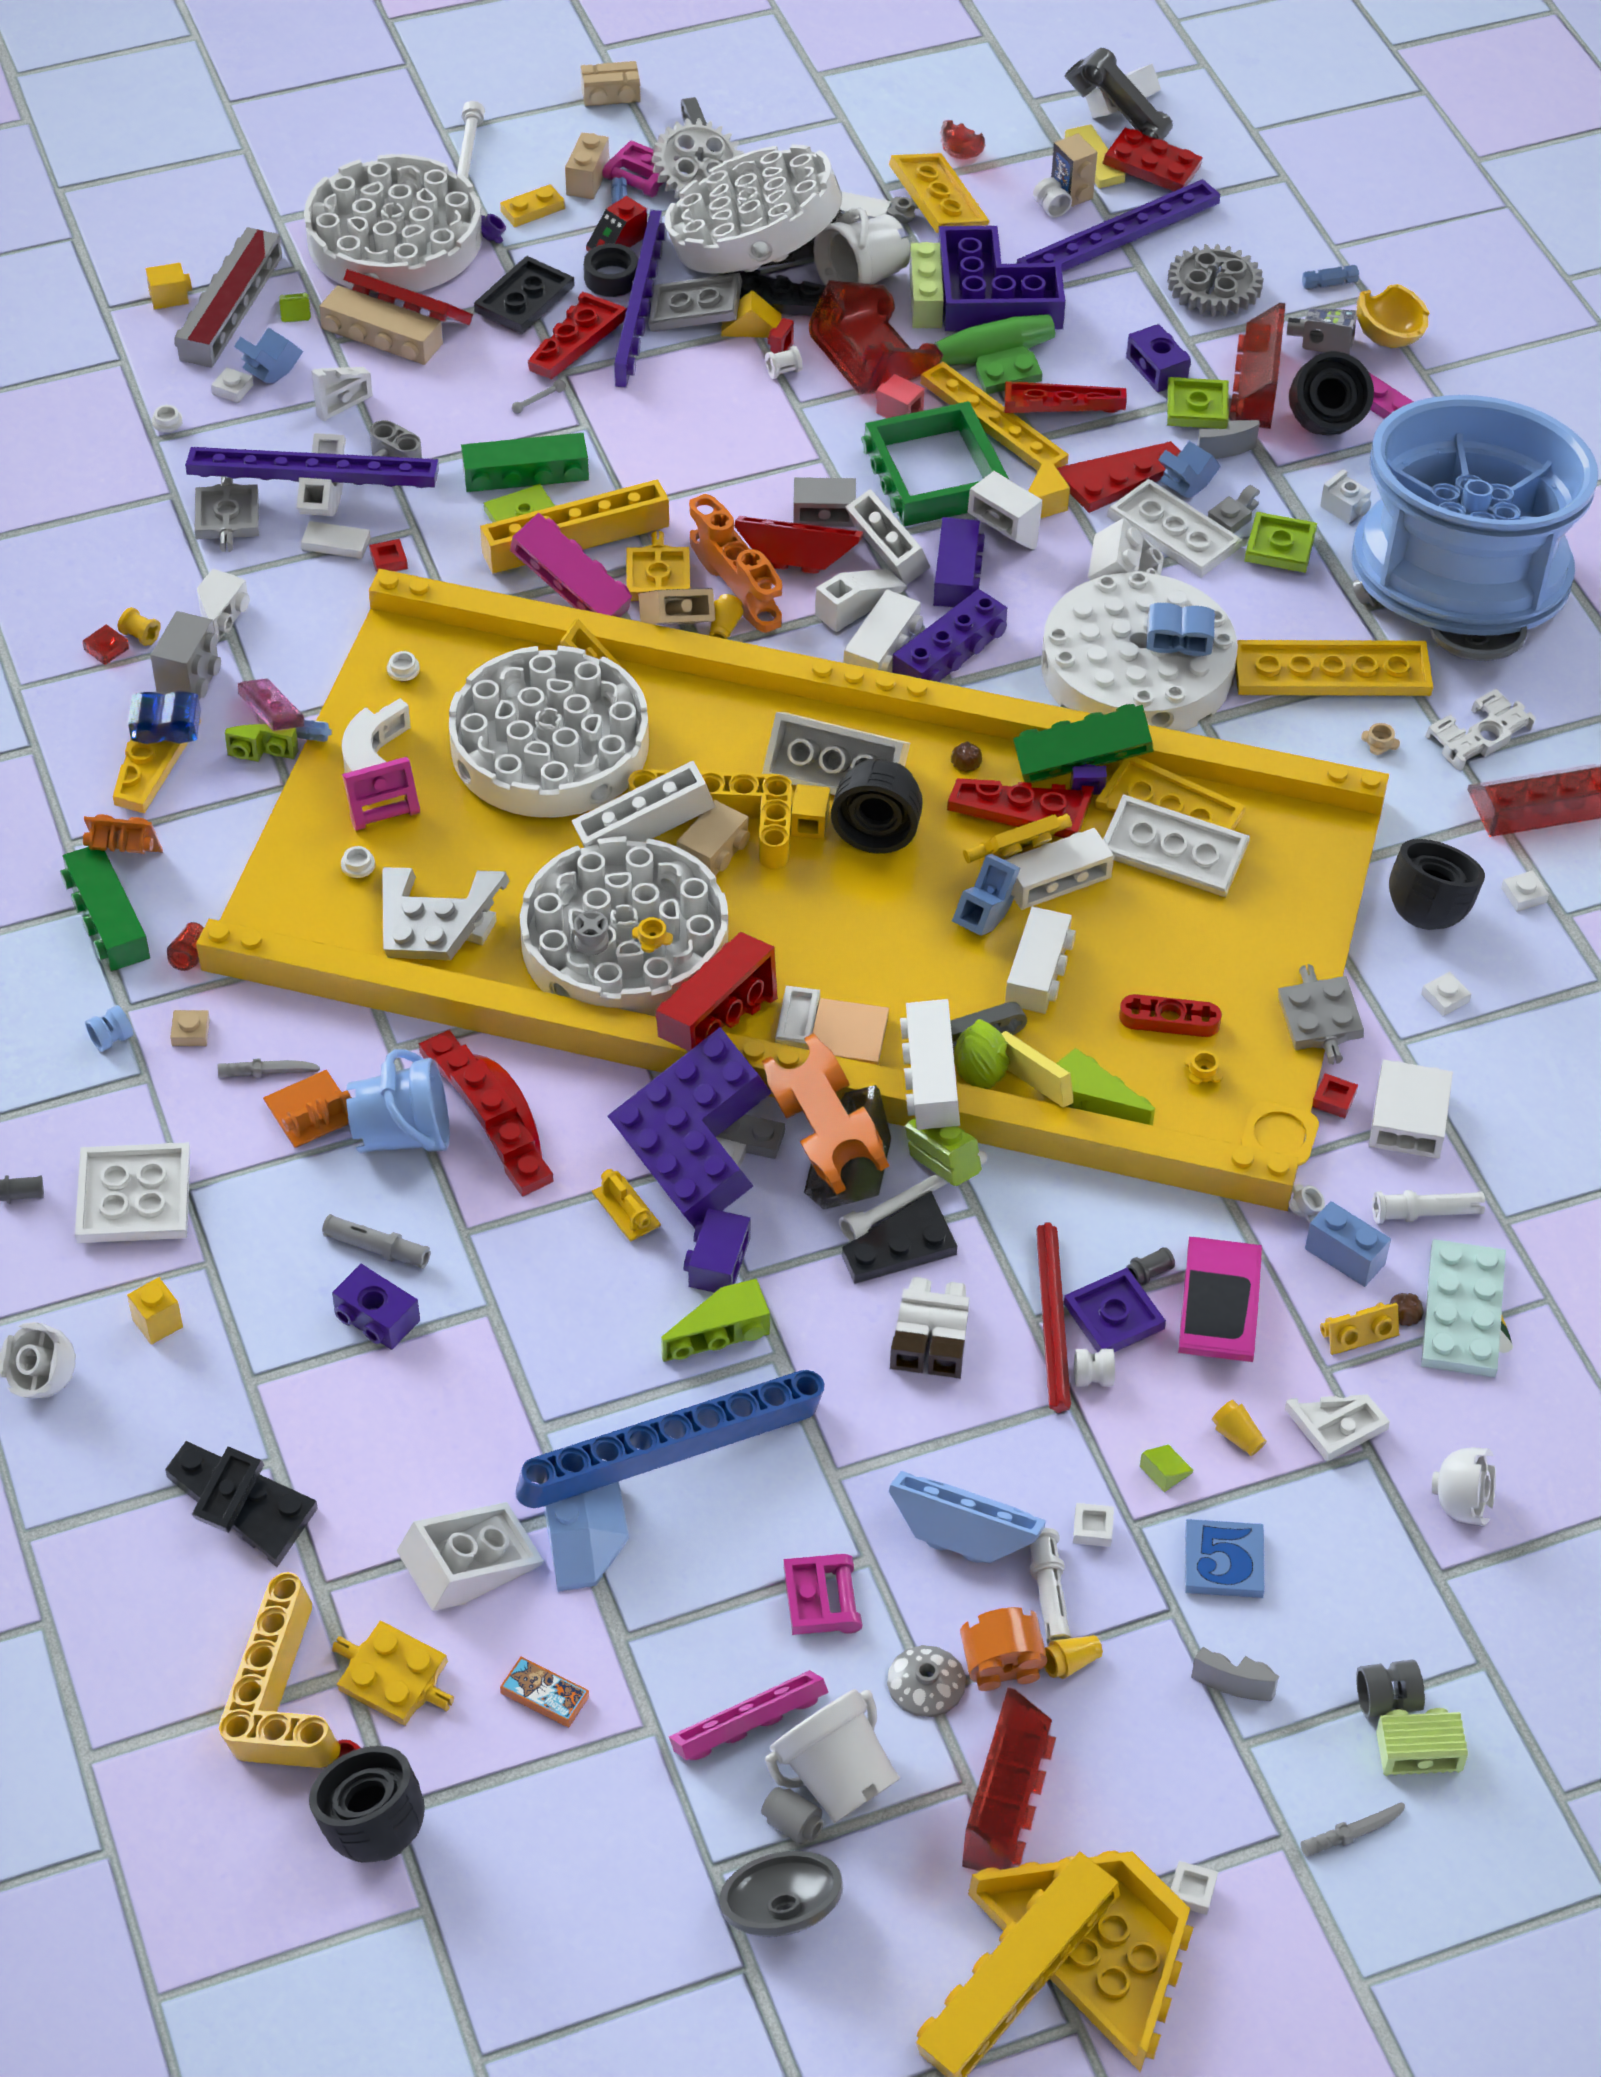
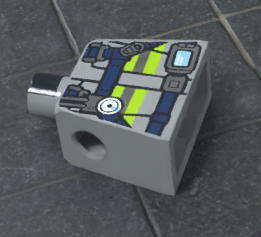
(1334, 333)

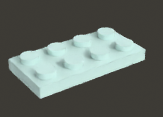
(1463, 1308)

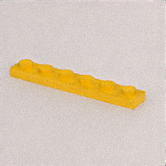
(1002, 426)

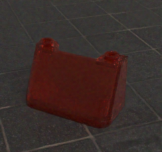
(859, 340)

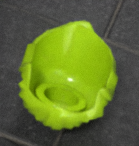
(981, 1055)

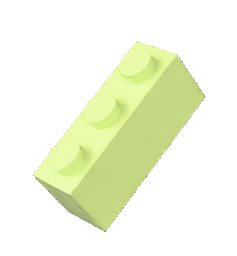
(926, 285)

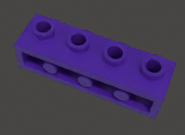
(952, 638)

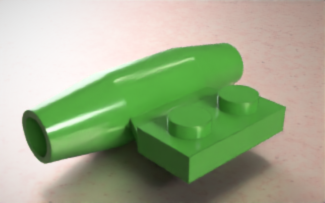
(1000, 350)

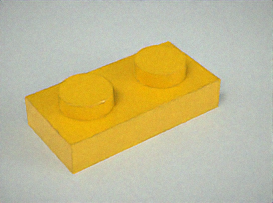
(532, 205)

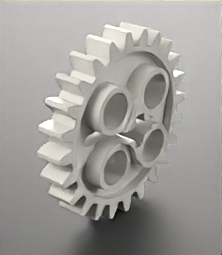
(696, 159)

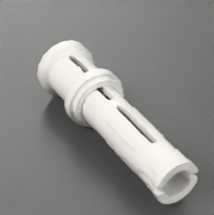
(1410, 1205)
(1047, 1570)

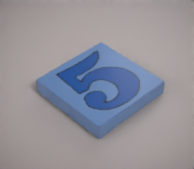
(1224, 1558)

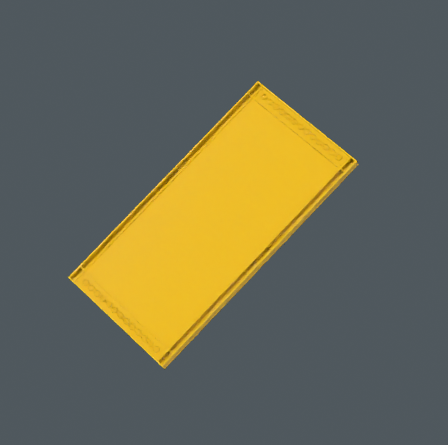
(837, 915)

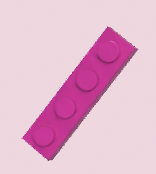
(759, 1710)

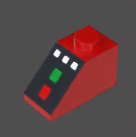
(620, 224)

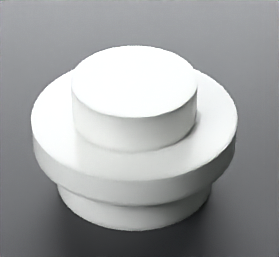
(167, 418)
(403, 666)
(357, 862)

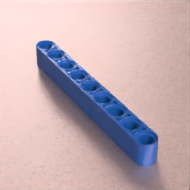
(668, 1439)

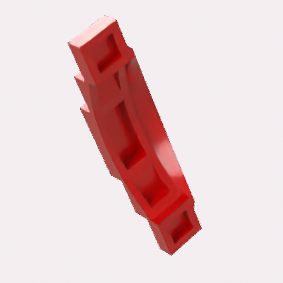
(497, 1106)

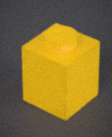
(168, 285)
(810, 811)
(155, 1310)

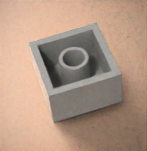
(186, 655)

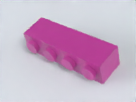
(568, 569)

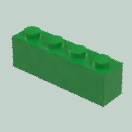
(525, 462)
(1093, 741)
(105, 908)

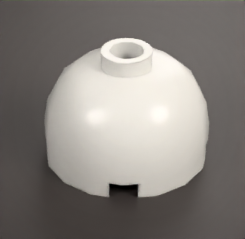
(37, 1360)
(1466, 1485)

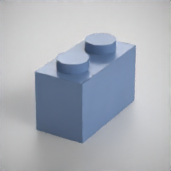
(1347, 1243)

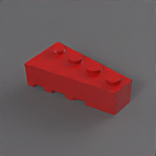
(720, 992)

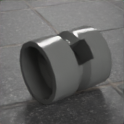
(1377, 1693)

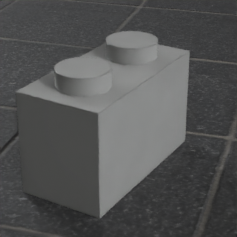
(823, 501)

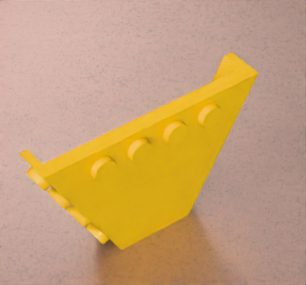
(1124, 1960)

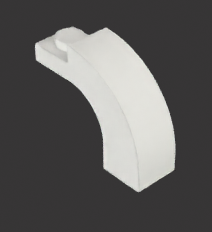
(321, 495)
(370, 732)

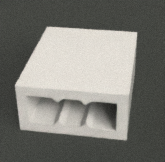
(1411, 1109)

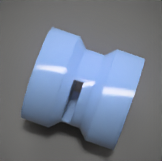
(109, 1028)

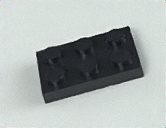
(524, 294)

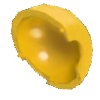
(1392, 317)

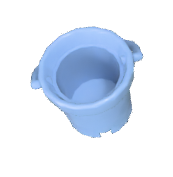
(400, 1107)

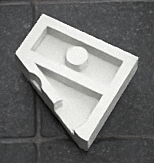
(340, 389)
(1338, 1423)

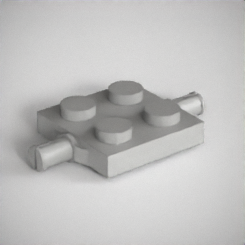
(226, 512)
(1321, 1013)

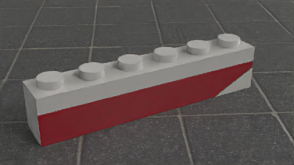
(228, 297)

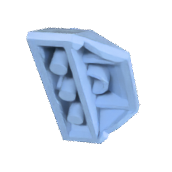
(962, 1520)
(586, 1536)

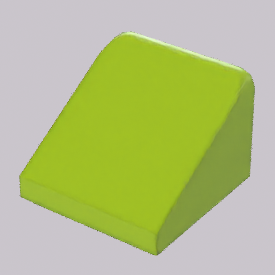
(294, 307)
(1164, 1466)

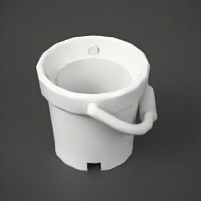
(860, 250)
(836, 1755)

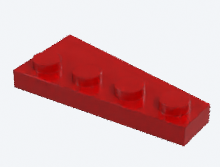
(412, 300)
(579, 332)
(1044, 397)
(1112, 477)
(1020, 803)

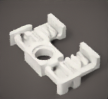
(1500, 721)

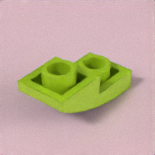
(255, 739)

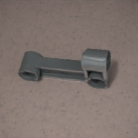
(1101, 71)

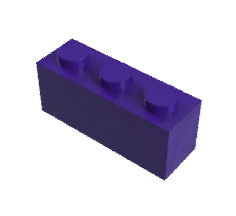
(958, 561)

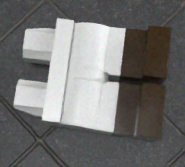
(935, 1316)

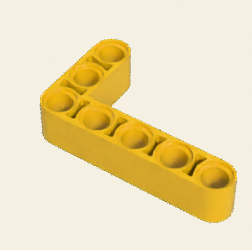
(753, 795)
(250, 1717)

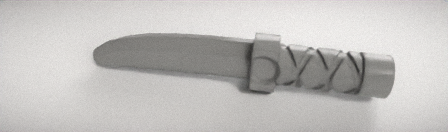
(258, 1067)
(1345, 1834)

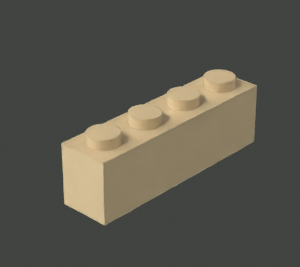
(381, 324)

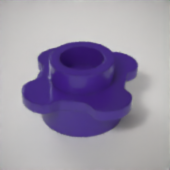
(492, 228)

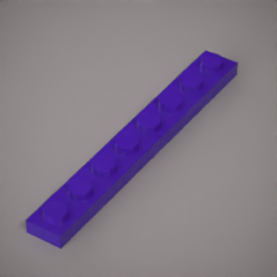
(1127, 226)
(638, 302)
(292, 465)

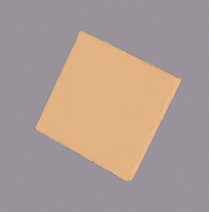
(851, 1029)

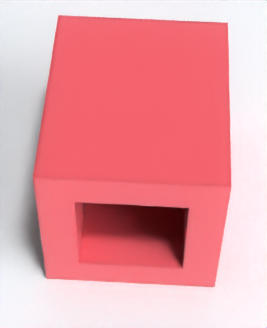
(899, 397)

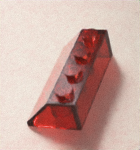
(1258, 367)
(1538, 799)
(1008, 1785)

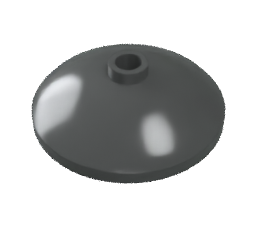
(1478, 646)
(781, 1893)

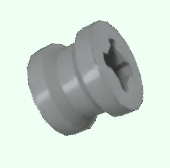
(591, 933)

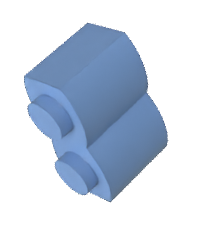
(1180, 629)

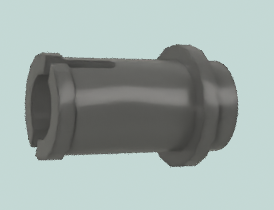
(21, 1188)
(1151, 1265)

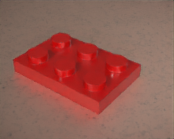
(1152, 160)

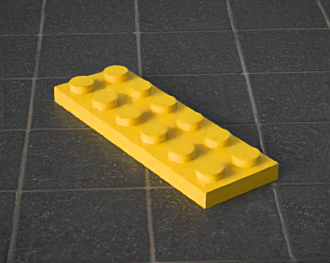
(1333, 667)

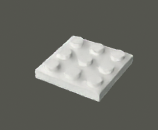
(133, 1192)

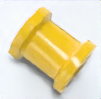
(139, 626)

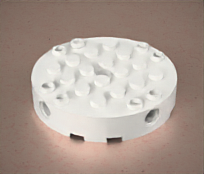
(754, 209)
(394, 222)
(1100, 658)
(584, 736)
(626, 885)

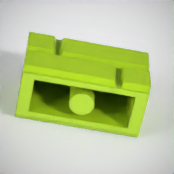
(945, 1151)

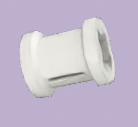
(783, 362)

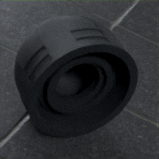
(1331, 393)
(877, 806)
(1434, 884)
(368, 1804)

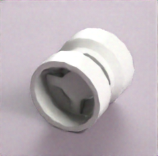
(1052, 197)
(1094, 1367)

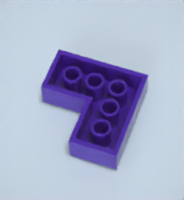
(985, 290)
(677, 1122)

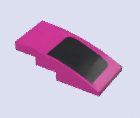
(1220, 1299)

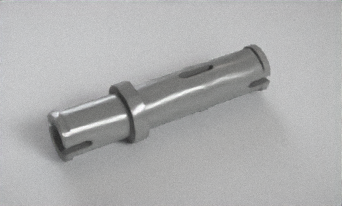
(391, 1245)

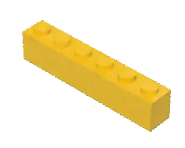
(587, 521)
(1018, 1966)

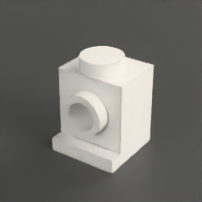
(1345, 497)

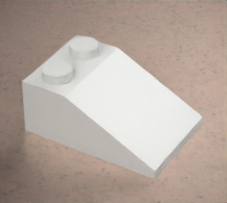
(467, 1554)

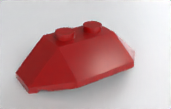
(797, 544)

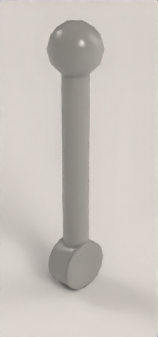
(559, 385)

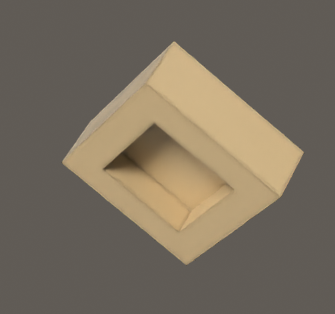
(190, 1027)

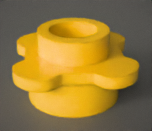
(652, 934)
(1199, 1062)

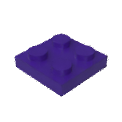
(1114, 1311)

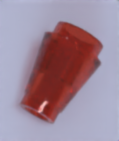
(182, 951)

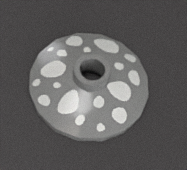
(923, 1694)

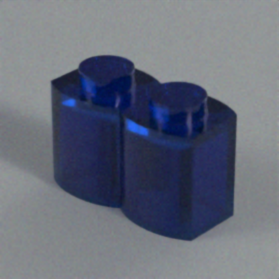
(164, 717)

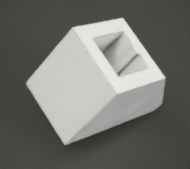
(222, 599)

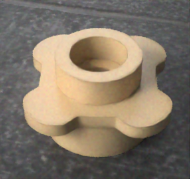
(1380, 738)

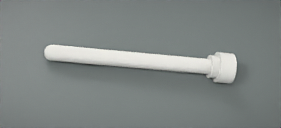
(473, 116)
(859, 1223)

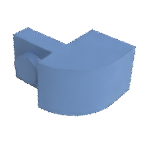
(270, 358)
(1189, 471)
(990, 899)

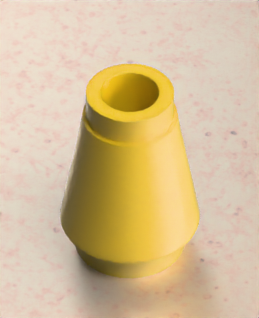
(727, 615)
(1238, 1427)
(1071, 1655)

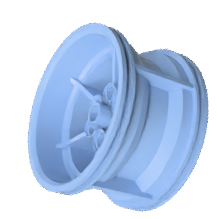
(1473, 514)

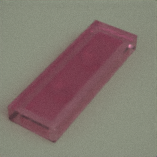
(270, 704)

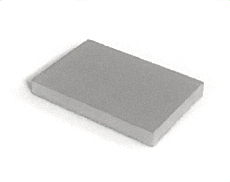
(695, 302)

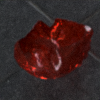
(961, 141)

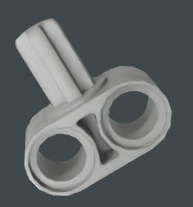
(394, 441)

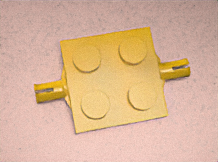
(657, 567)
(1019, 839)
(392, 1673)

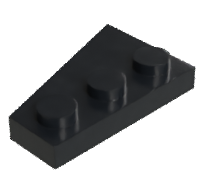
(901, 1242)

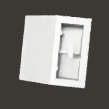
(1007, 508)
(1123, 550)

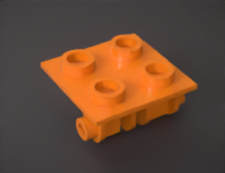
(132, 835)
(309, 1108)

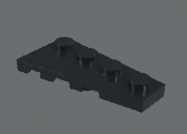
(782, 292)

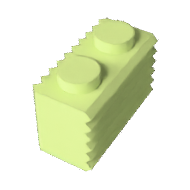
(1421, 1742)

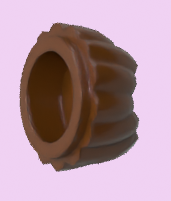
(966, 757)
(1409, 1308)

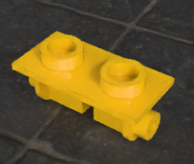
(625, 1205)
(1361, 1329)

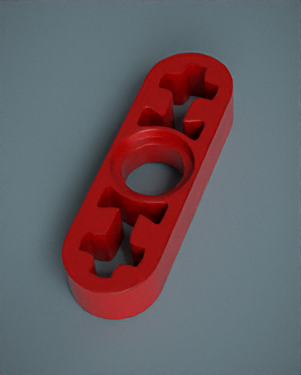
(1181, 1026)

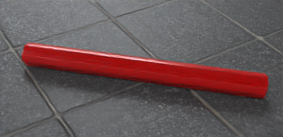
(1053, 1318)

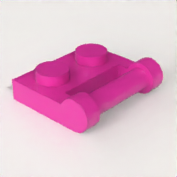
(636, 159)
(379, 784)
(809, 1595)

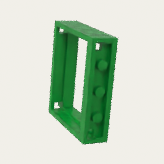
(923, 424)

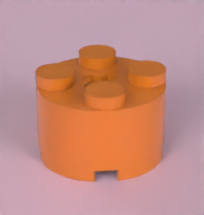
(1003, 1648)

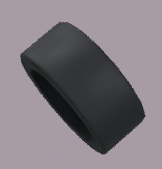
(610, 255)

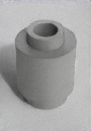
(793, 1815)

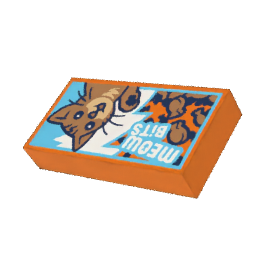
(544, 1691)

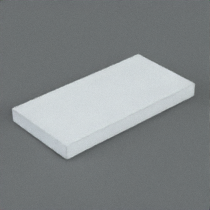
(1176, 528)
(1175, 845)

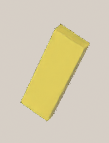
(1105, 175)
(1038, 1071)

